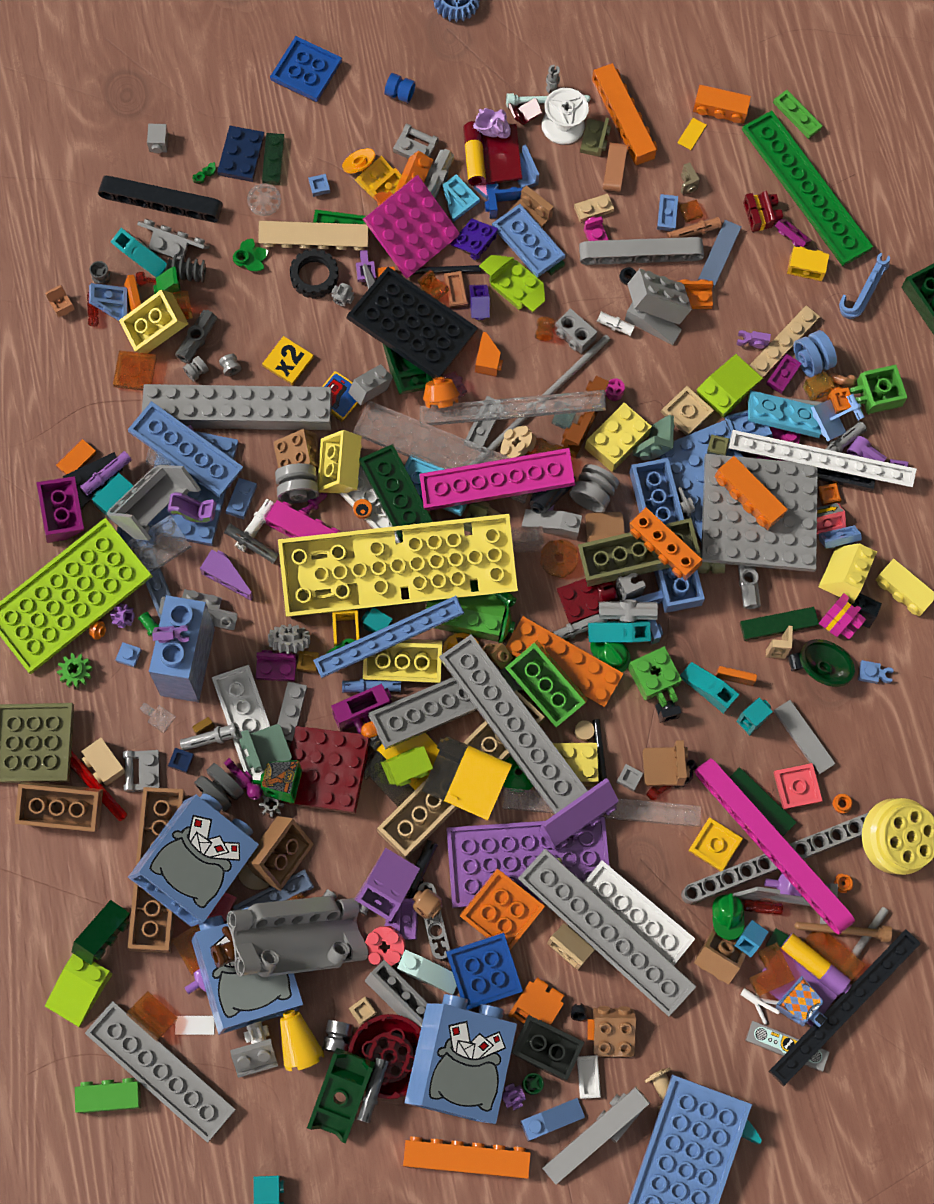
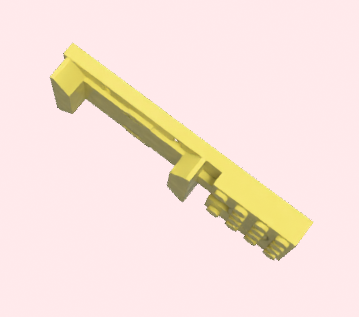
(370, 568)

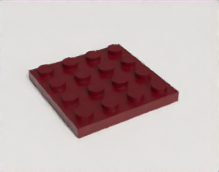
(330, 767)

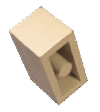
(103, 762)

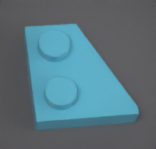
(459, 197)

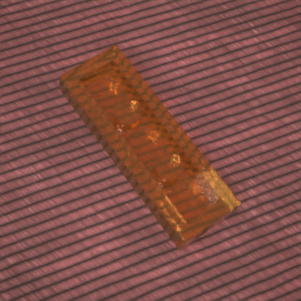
(835, 953)

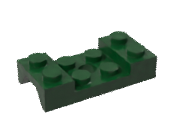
(346, 1075)

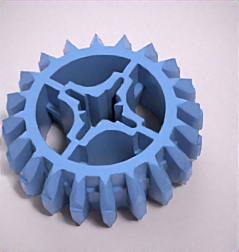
(456, 10)

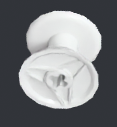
(565, 116)

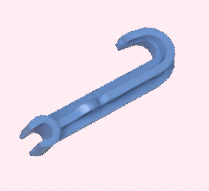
(867, 290)

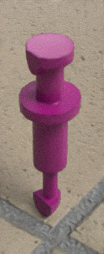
(313, 503)

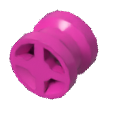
(616, 385)

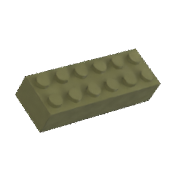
(624, 554)

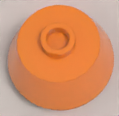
(440, 393)

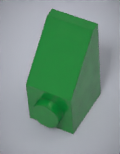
(168, 281)

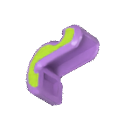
(192, 509)

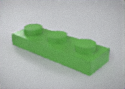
(797, 114)

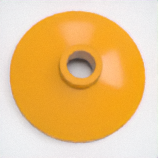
(358, 161)

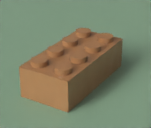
(58, 806)

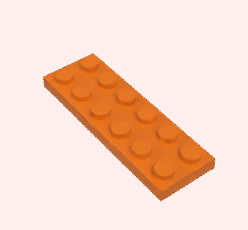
(587, 672)

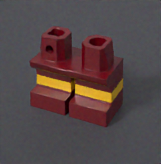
(760, 210)

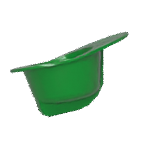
(612, 653)
(728, 916)

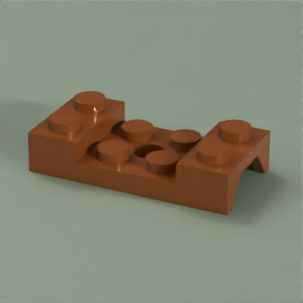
(576, 434)

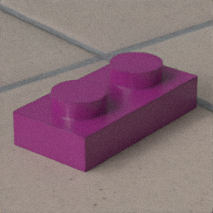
(786, 229)
(783, 373)

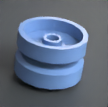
(815, 353)

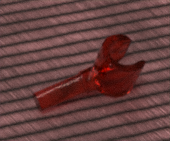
(142, 280)
(653, 793)

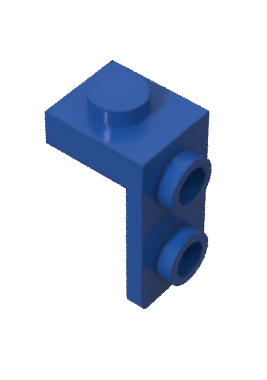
(498, 195)

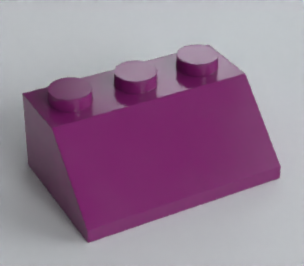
(60, 509)

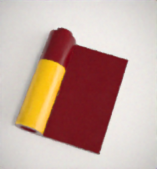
(491, 158)

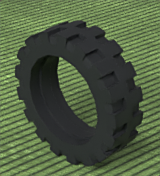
(314, 290)

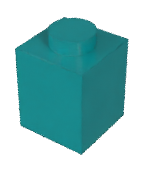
(375, 620)

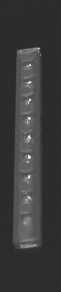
(514, 408)
(626, 809)

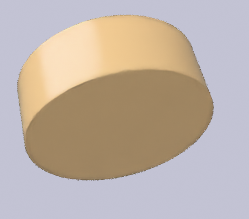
(584, 730)

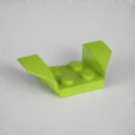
(514, 282)

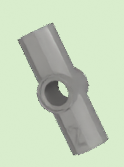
(439, 171)
(749, 591)
(628, 610)

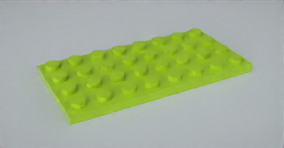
(69, 595)

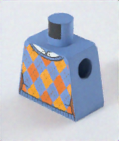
(802, 1004)

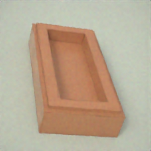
(457, 294)

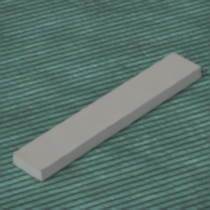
(596, 1135)

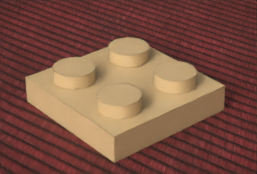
(688, 411)

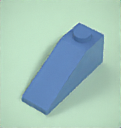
(552, 1119)

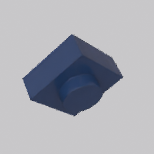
(181, 760)

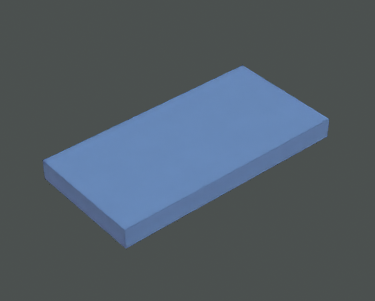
(528, 240)

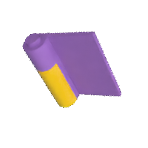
(815, 969)

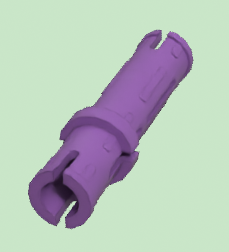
(103, 475)

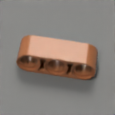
(615, 167)

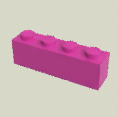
(295, 523)

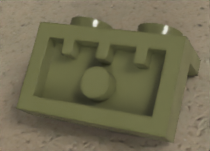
(594, 137)

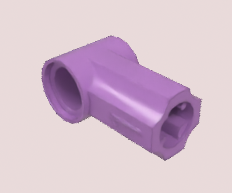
(862, 448)

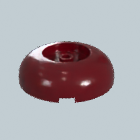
(398, 1032)

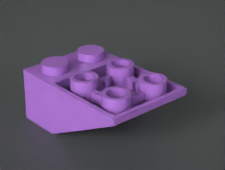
(387, 884)

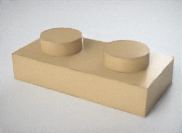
(594, 207)

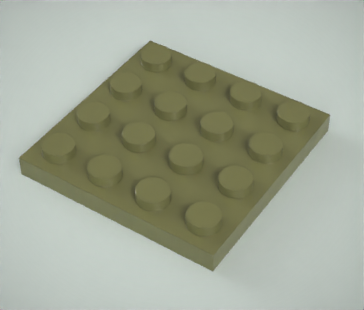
(35, 742)

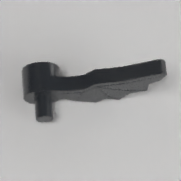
(692, 766)

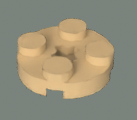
(518, 442)

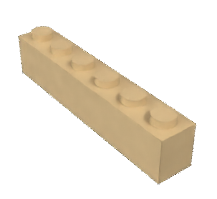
(313, 234)

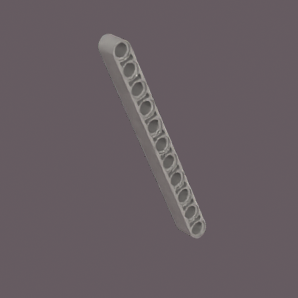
(754, 864)

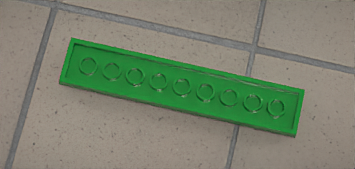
(807, 188)

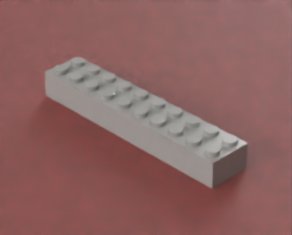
(244, 406)

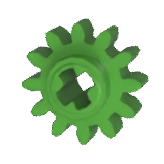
(67, 673)

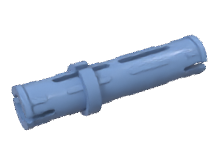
(360, 686)

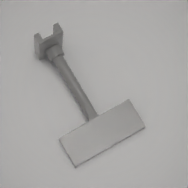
(774, 894)

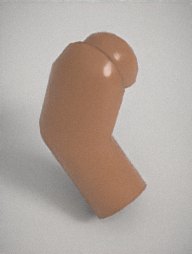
(848, 381)

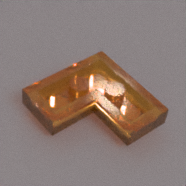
(776, 972)

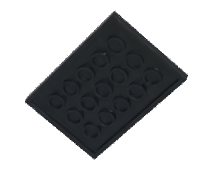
(412, 323)

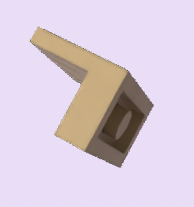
(782, 647)

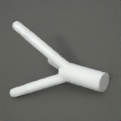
(760, 1001)

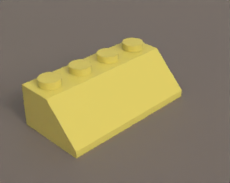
(408, 661)

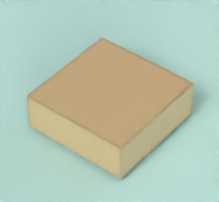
(362, 1011)

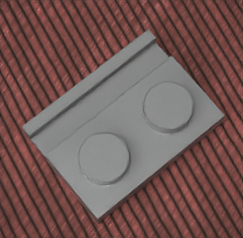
(254, 1058)

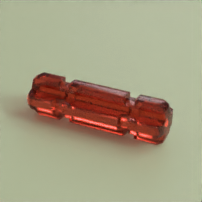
(93, 313)
(763, 907)

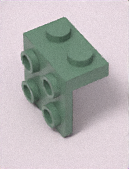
(659, 440)
(265, 747)

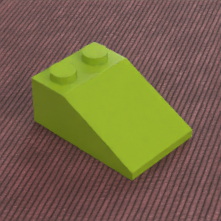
(728, 385)
(77, 989)

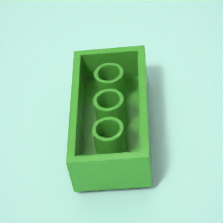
(546, 683)

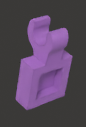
(364, 259)
(756, 339)
(165, 634)

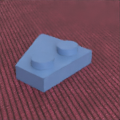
(109, 299)

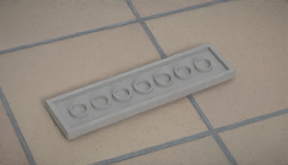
(426, 710)
(160, 1072)

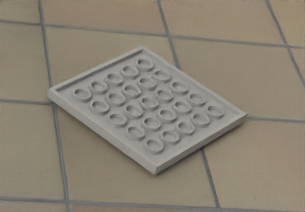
(736, 537)

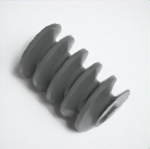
(188, 269)

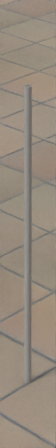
(557, 385)

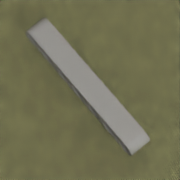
(641, 250)

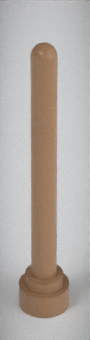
(883, 933)

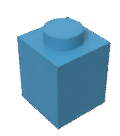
(751, 938)

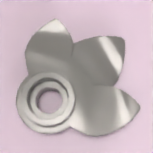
(686, 504)

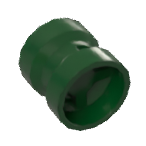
(533, 1084)

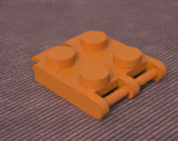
(538, 1003)

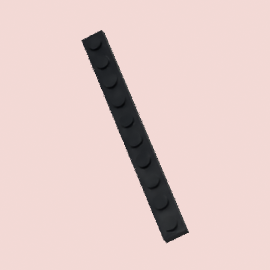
(844, 1007)

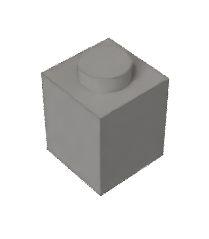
(157, 138)

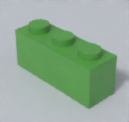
(107, 1096)

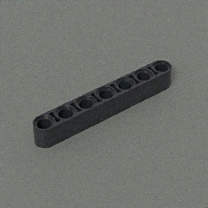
(160, 198)

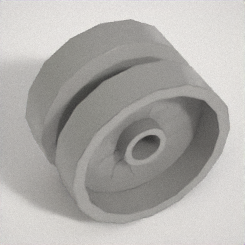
(296, 483)

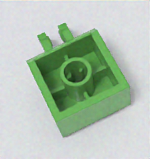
(880, 389)
(651, 685)

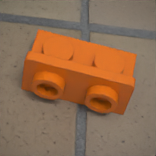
(699, 293)

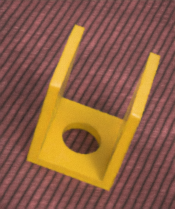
(338, 616)

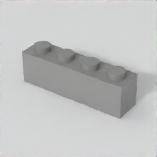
(397, 993)

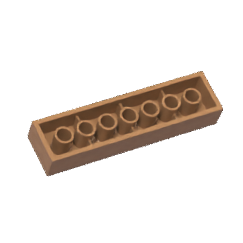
(150, 920)

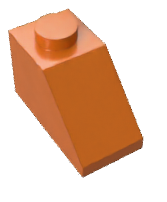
(488, 357)

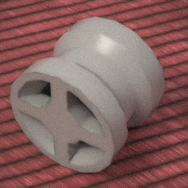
(230, 365)

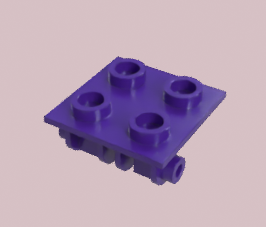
(475, 238)

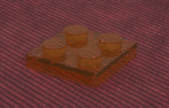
(134, 370)

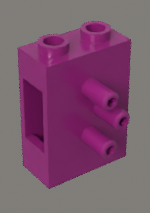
(355, 709)

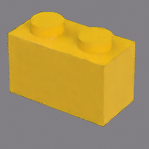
(808, 263)

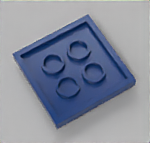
(306, 68)
(484, 970)

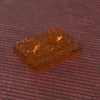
(185, 948)
(152, 1016)

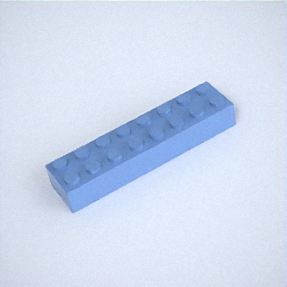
(657, 491)

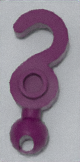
(244, 780)

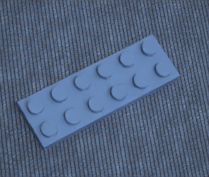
(185, 448)

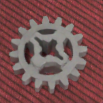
(289, 638)

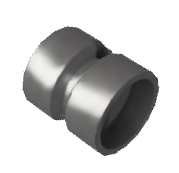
(337, 1036)

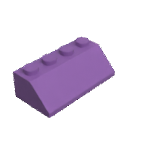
(579, 814)

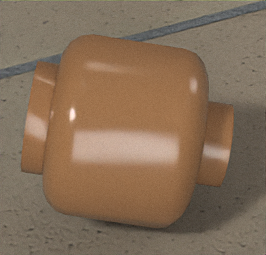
(427, 904)

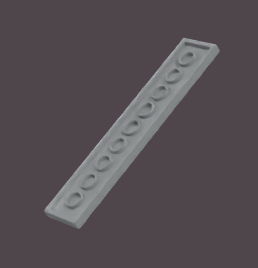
(513, 724)
(607, 932)

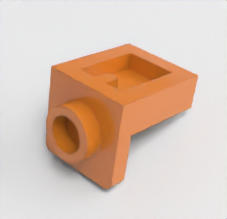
(839, 400)

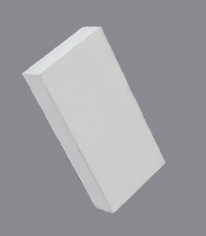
(588, 1077)

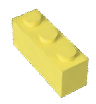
(905, 587)

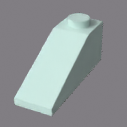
(427, 972)

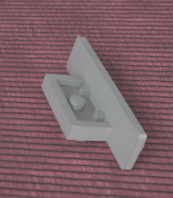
(169, 242)
(219, 617)

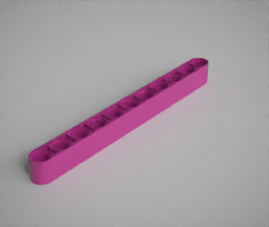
(775, 846)

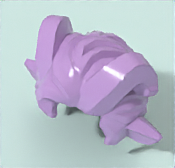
(492, 123)

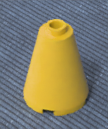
(298, 1042)

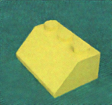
(339, 462)
(847, 570)

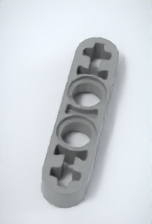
(438, 920)

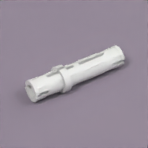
(257, 522)

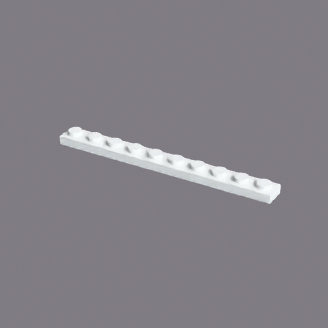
(822, 458)

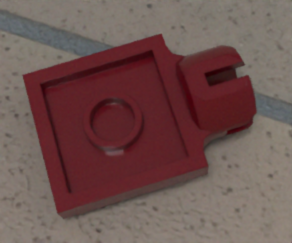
(583, 601)

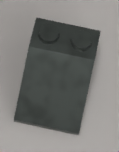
(547, 1048)

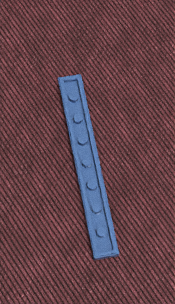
(388, 636)

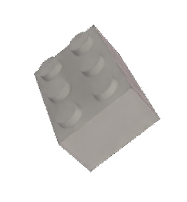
(659, 296)

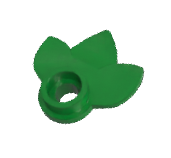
(252, 255)

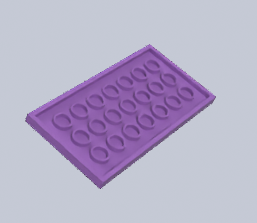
(512, 847)

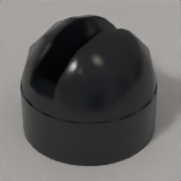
(579, 1012)

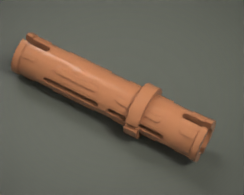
(701, 227)

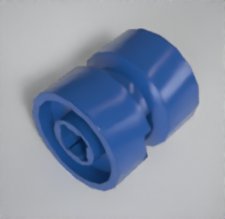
(400, 88)

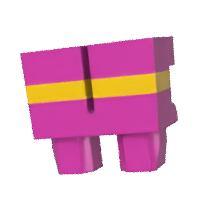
(840, 616)

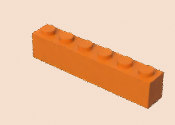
(624, 114)
(466, 1158)

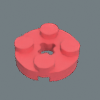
(392, 938)

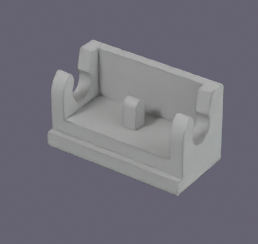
(628, 590)

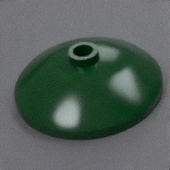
(827, 663)

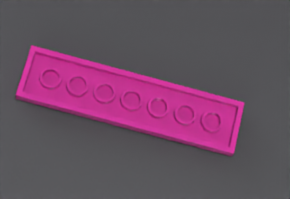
(497, 479)

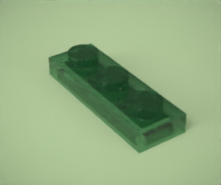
(273, 158)

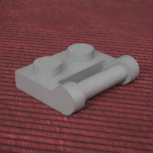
(407, 146)
(148, 770)

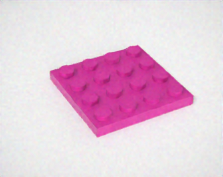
(411, 226)

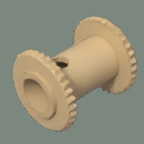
(660, 1081)

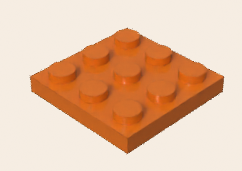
(502, 908)

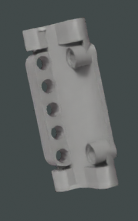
(296, 936)

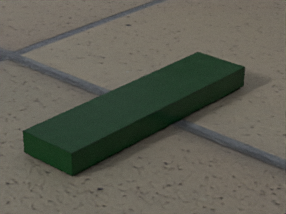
(778, 623)
(763, 802)

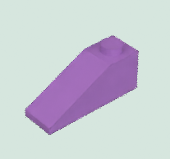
(221, 570)

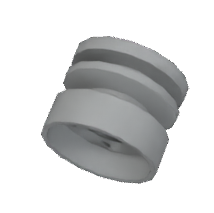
(594, 488)

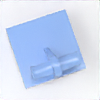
(829, 421)

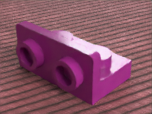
(275, 666)

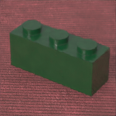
(101, 933)

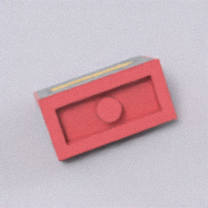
(830, 518)

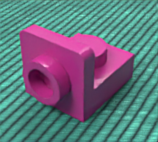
(594, 229)

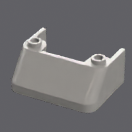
(150, 497)

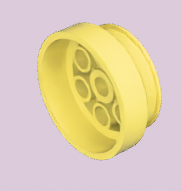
(880, 829)

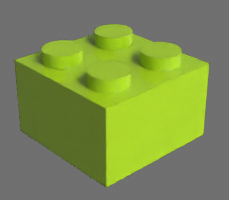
(406, 766)

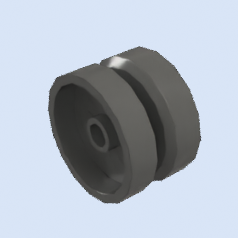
(219, 787)

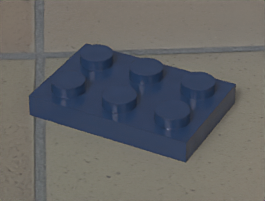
(241, 153)

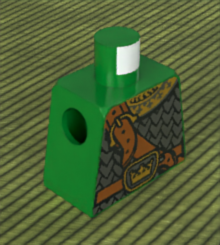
(280, 780)

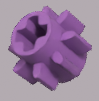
(122, 615)
(513, 1096)

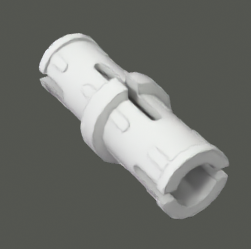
(615, 323)

